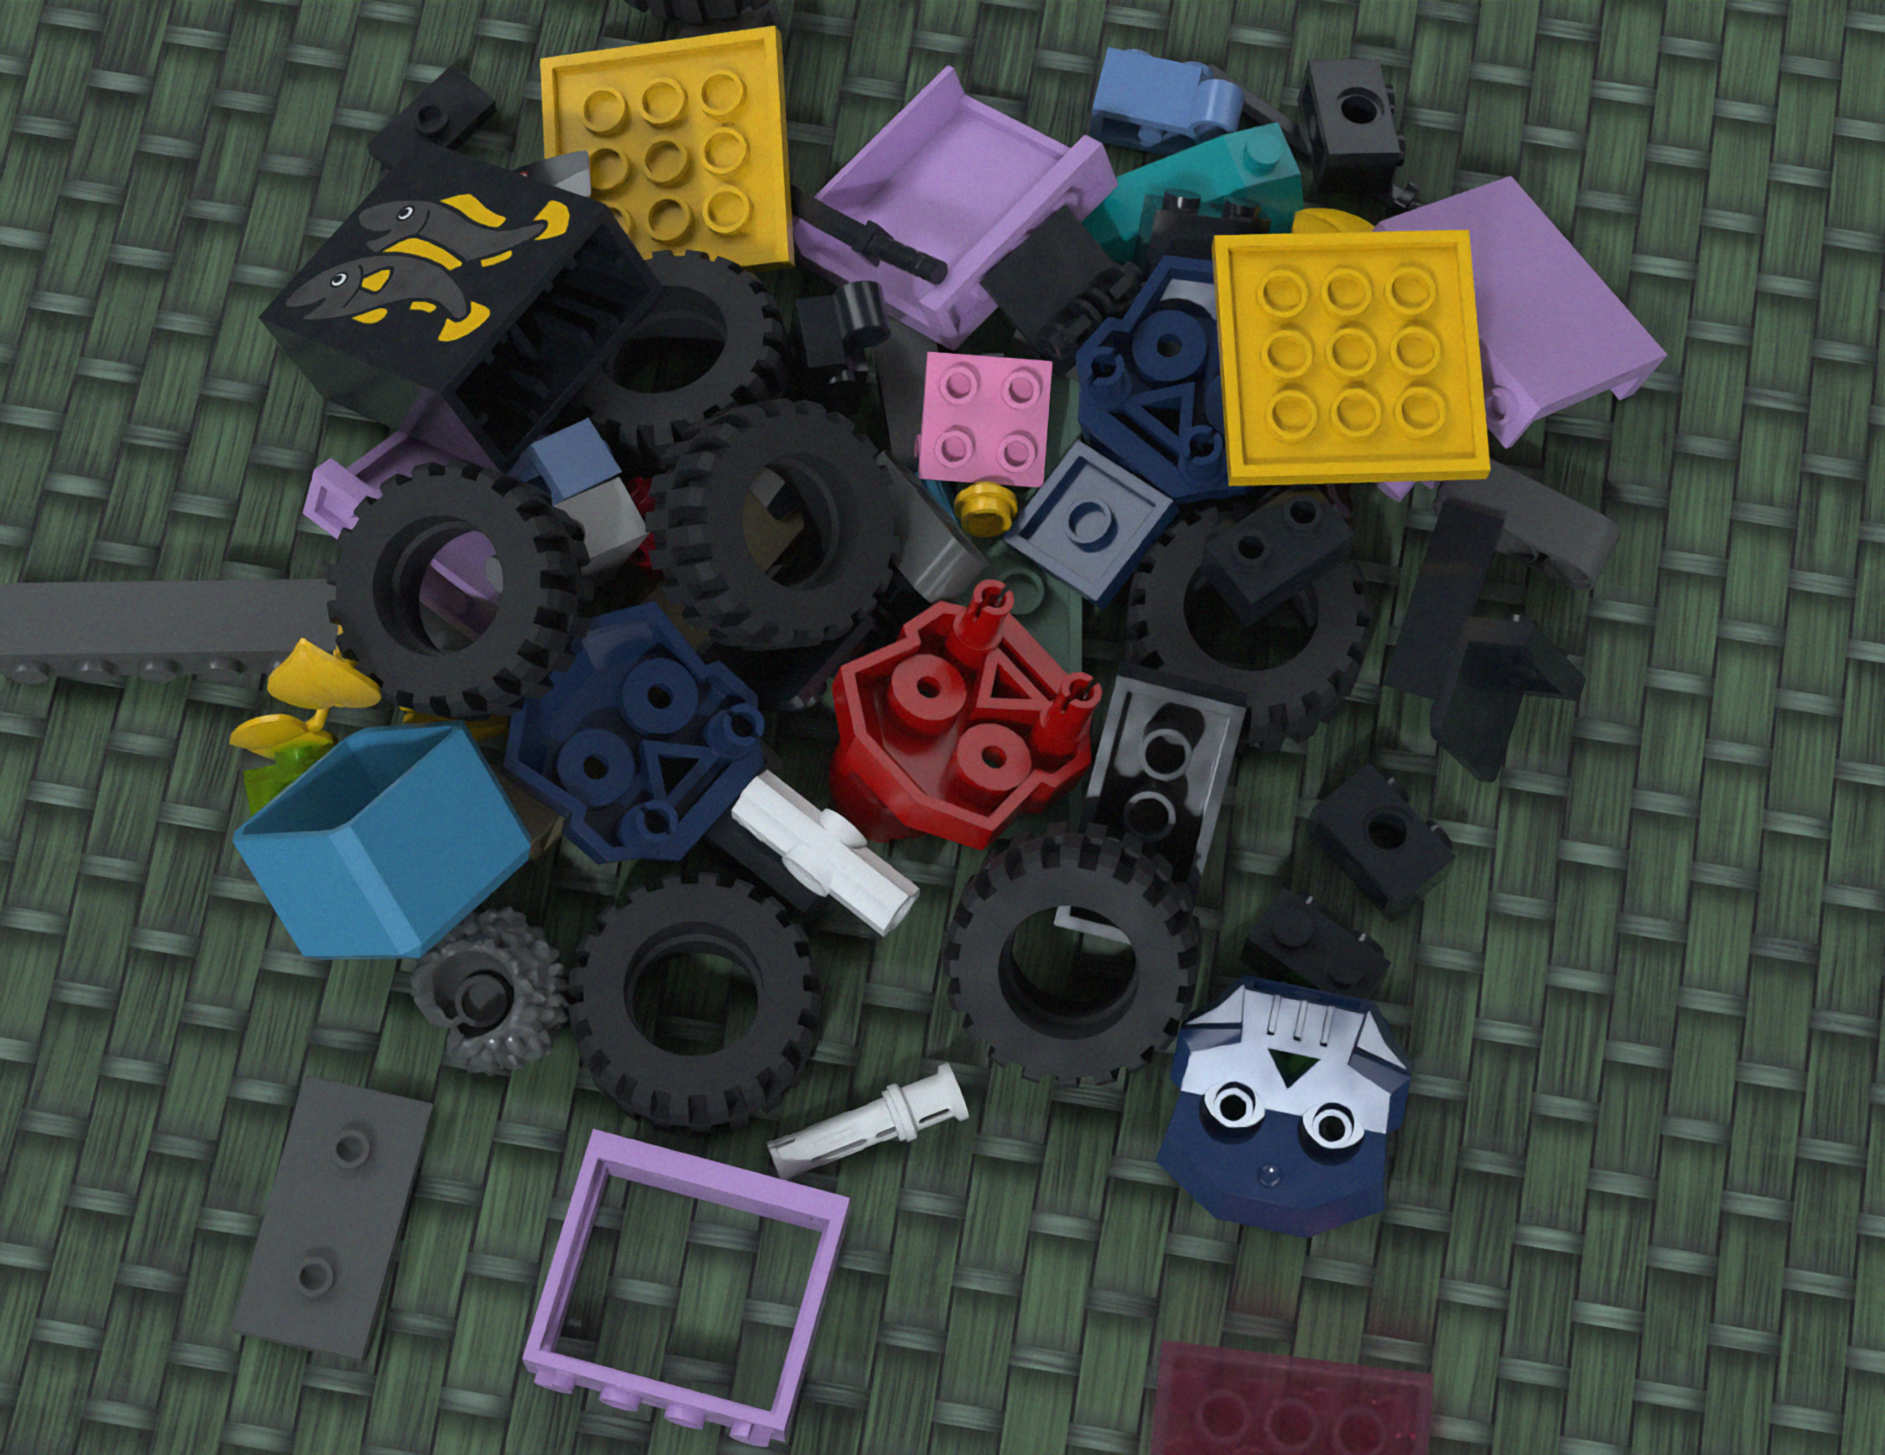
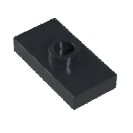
(440, 115)

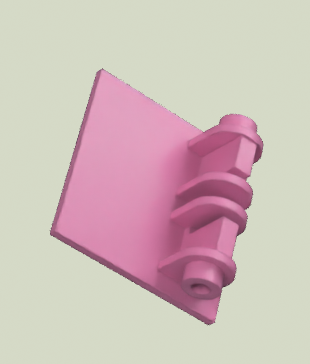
(984, 419)

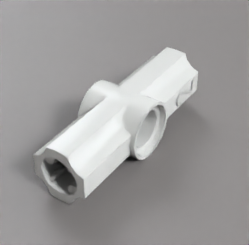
(825, 852)

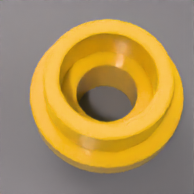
(985, 509)

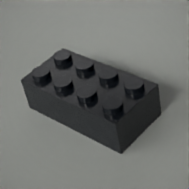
(1160, 774)

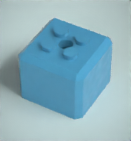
(385, 842)

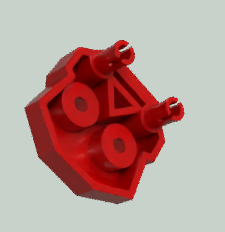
(991, 701)

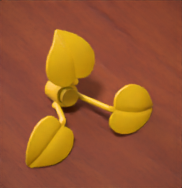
(317, 682)

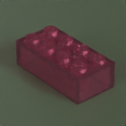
(1283, 1405)

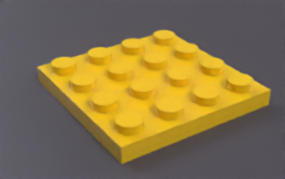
(682, 142)
(1349, 357)

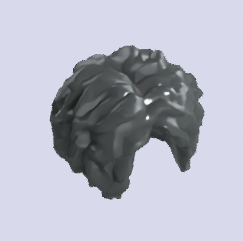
(494, 990)

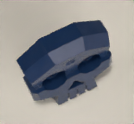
(1133, 387)
(606, 715)
(1274, 1159)

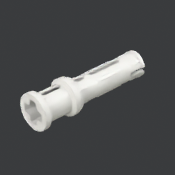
(896, 1114)

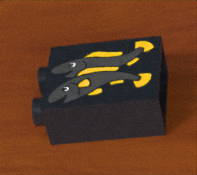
(463, 304)

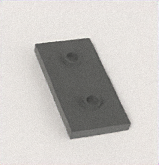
(334, 1219)

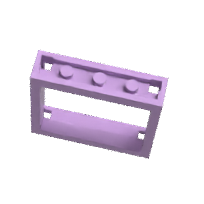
(710, 1182)

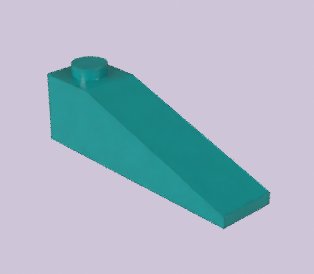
(1237, 164)

